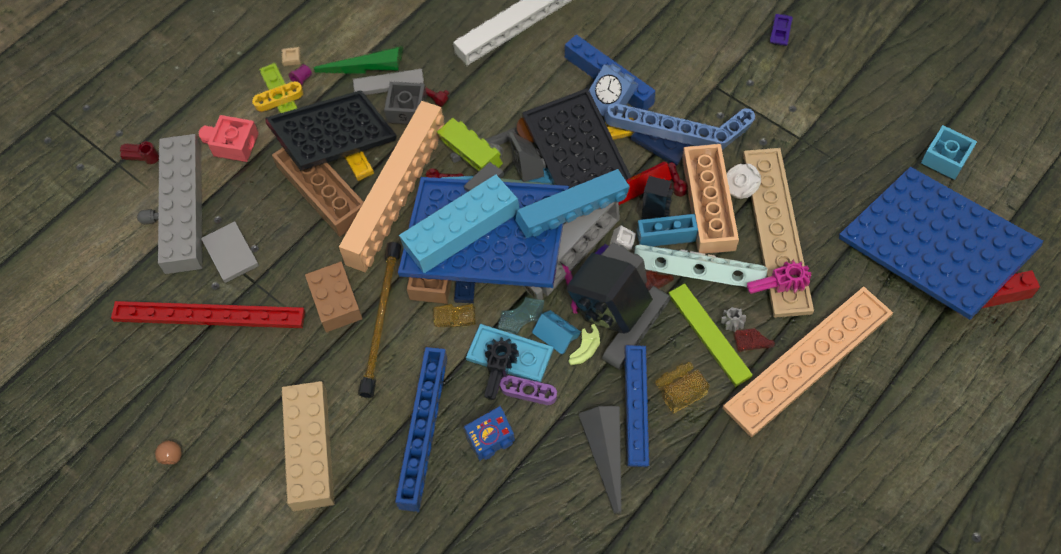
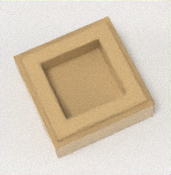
(291, 56)

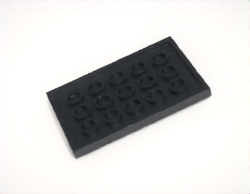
(330, 129)
(574, 140)

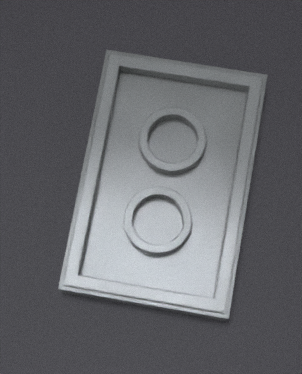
(229, 252)

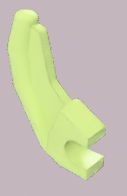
(588, 346)

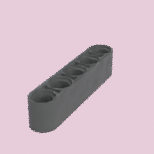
(616, 351)

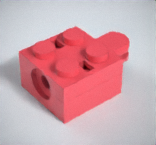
(230, 138)

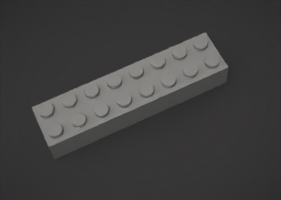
(180, 204)

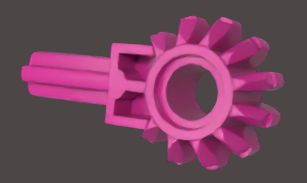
(782, 280)

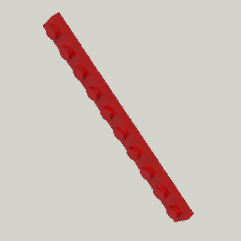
(208, 314)

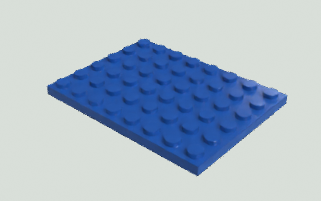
(941, 242)
(499, 255)

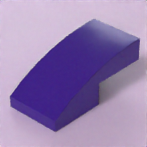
(781, 29)

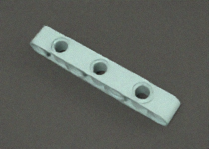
(714, 269)

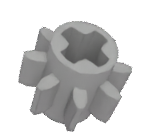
(733, 319)

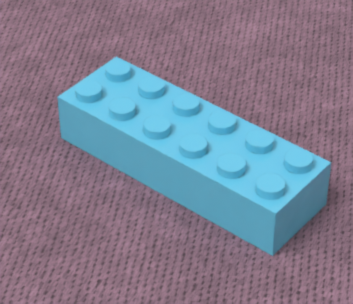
(460, 223)

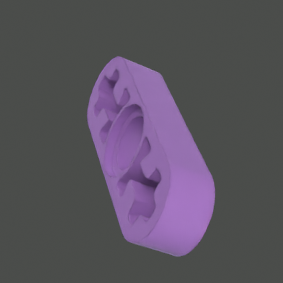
(512, 392)

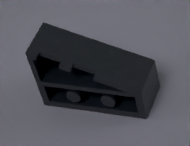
(657, 198)

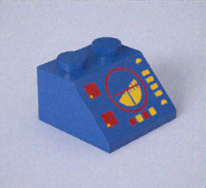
(489, 434)

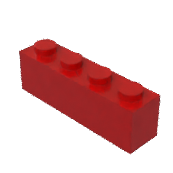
(1017, 288)

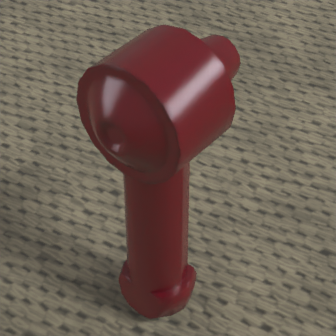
(439, 98)
(434, 173)
(680, 186)

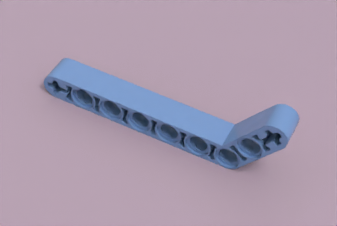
(676, 126)

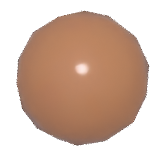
(168, 453)

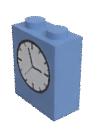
(612, 87)

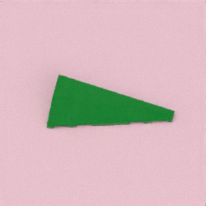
(380, 60)

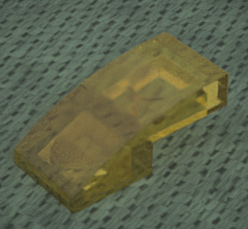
(454, 316)

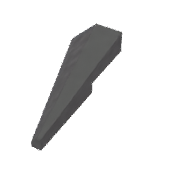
(603, 434)

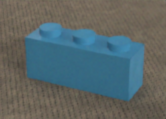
(667, 230)

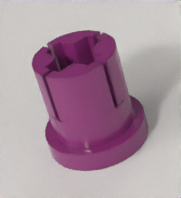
(300, 74)

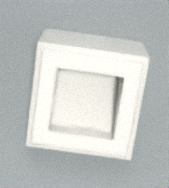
(623, 237)

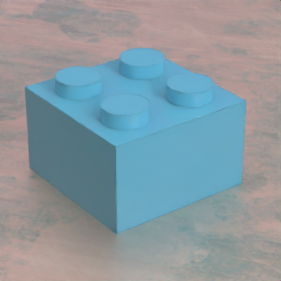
(948, 152)

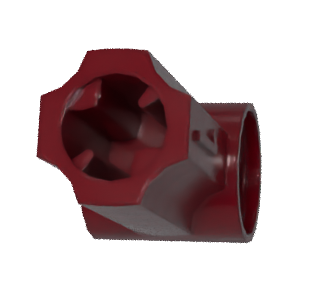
(142, 152)

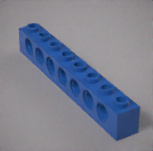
(421, 430)

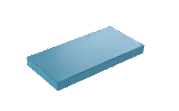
(532, 355)

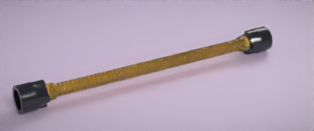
(367, 384)

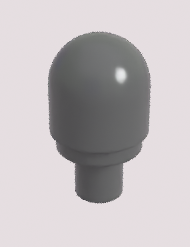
(147, 216)

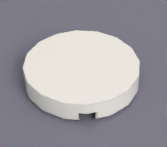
(743, 180)

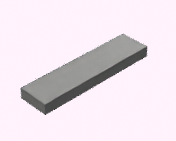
(380, 83)

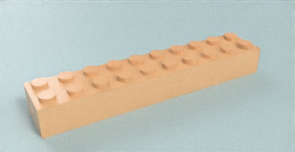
(392, 188)

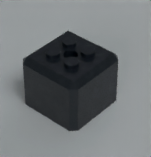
(609, 293)

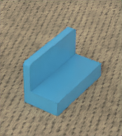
(555, 331)

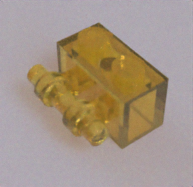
(684, 391)

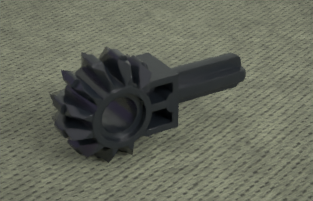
(499, 365)

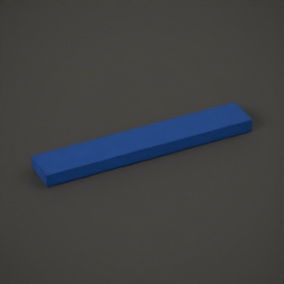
(636, 406)

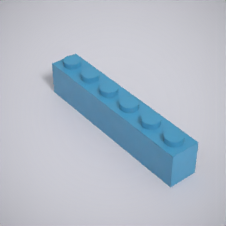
(572, 203)

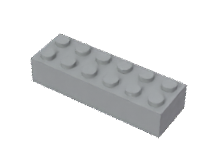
(581, 237)

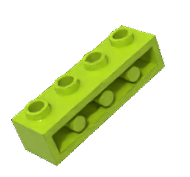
(468, 145)

